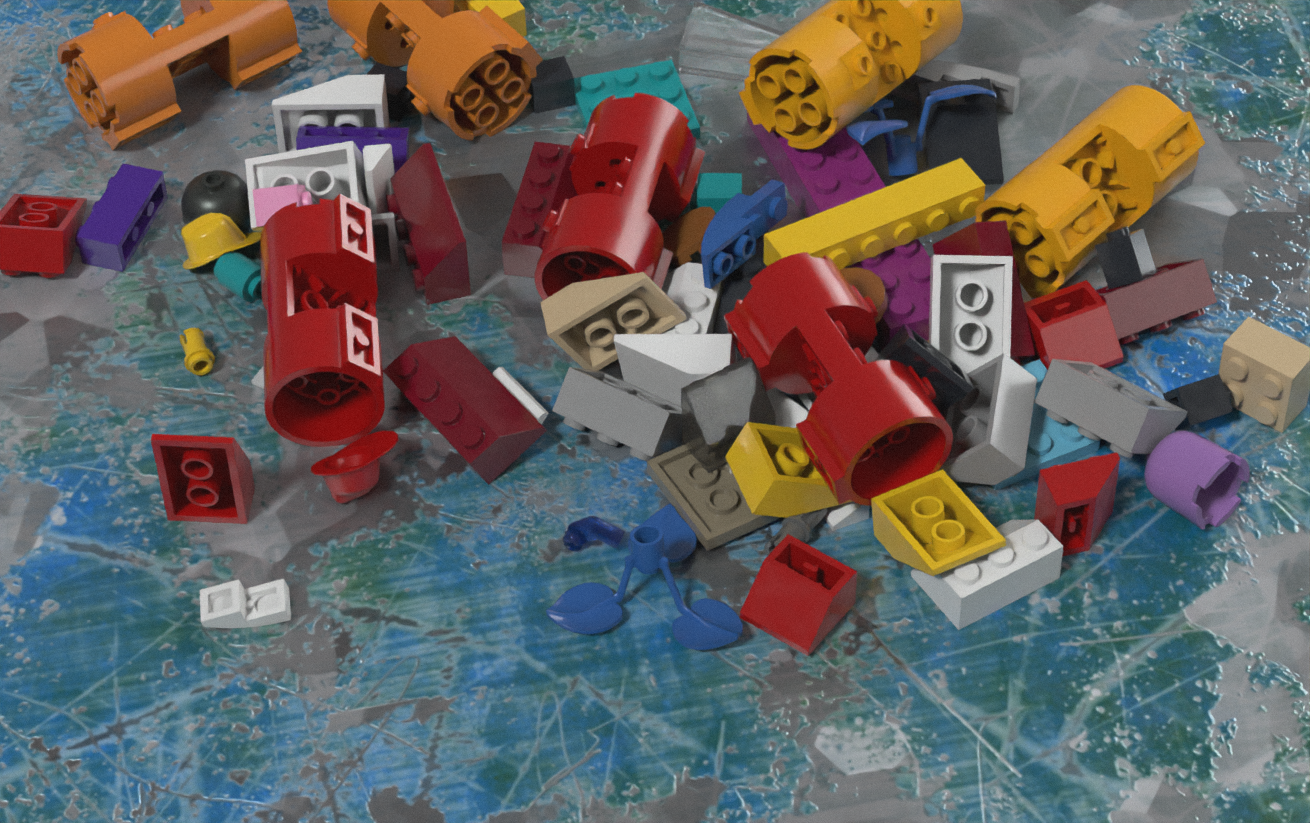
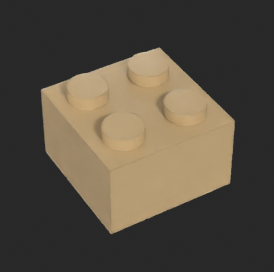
(1266, 374)

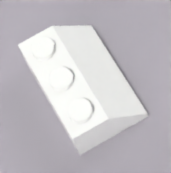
(699, 303)
(970, 308)
(997, 578)

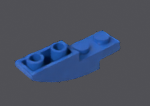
(736, 227)

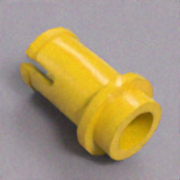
(198, 357)

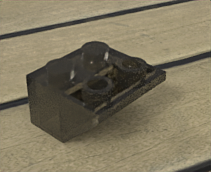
(719, 409)

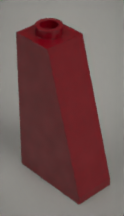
(993, 239)

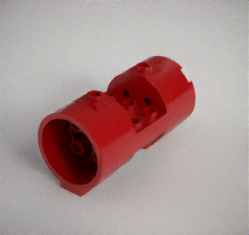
(628, 175)
(321, 323)
(869, 419)

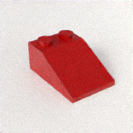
(39, 233)
(203, 478)

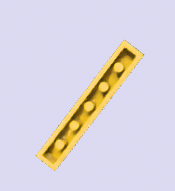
(882, 217)

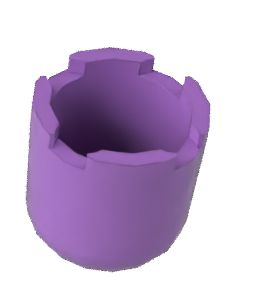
(1196, 478)

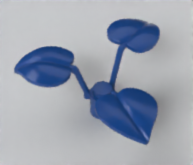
(900, 149)
(652, 546)

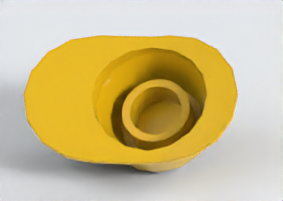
(212, 237)

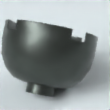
(217, 193)

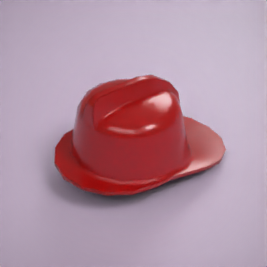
(355, 467)

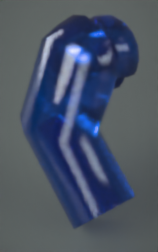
(590, 529)

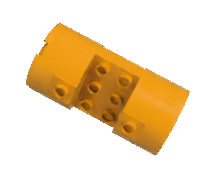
(843, 63)
(1093, 183)

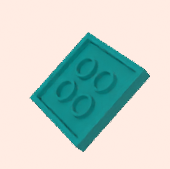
(653, 79)

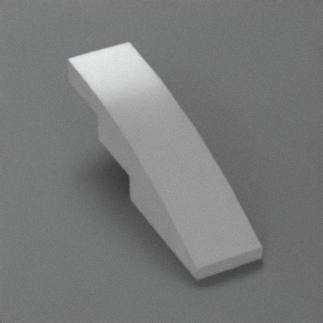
(1005, 86)

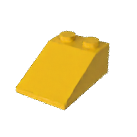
(777, 472)
(932, 525)

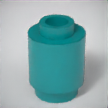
(239, 276)

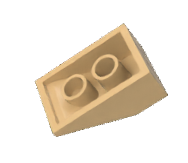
(590, 313)

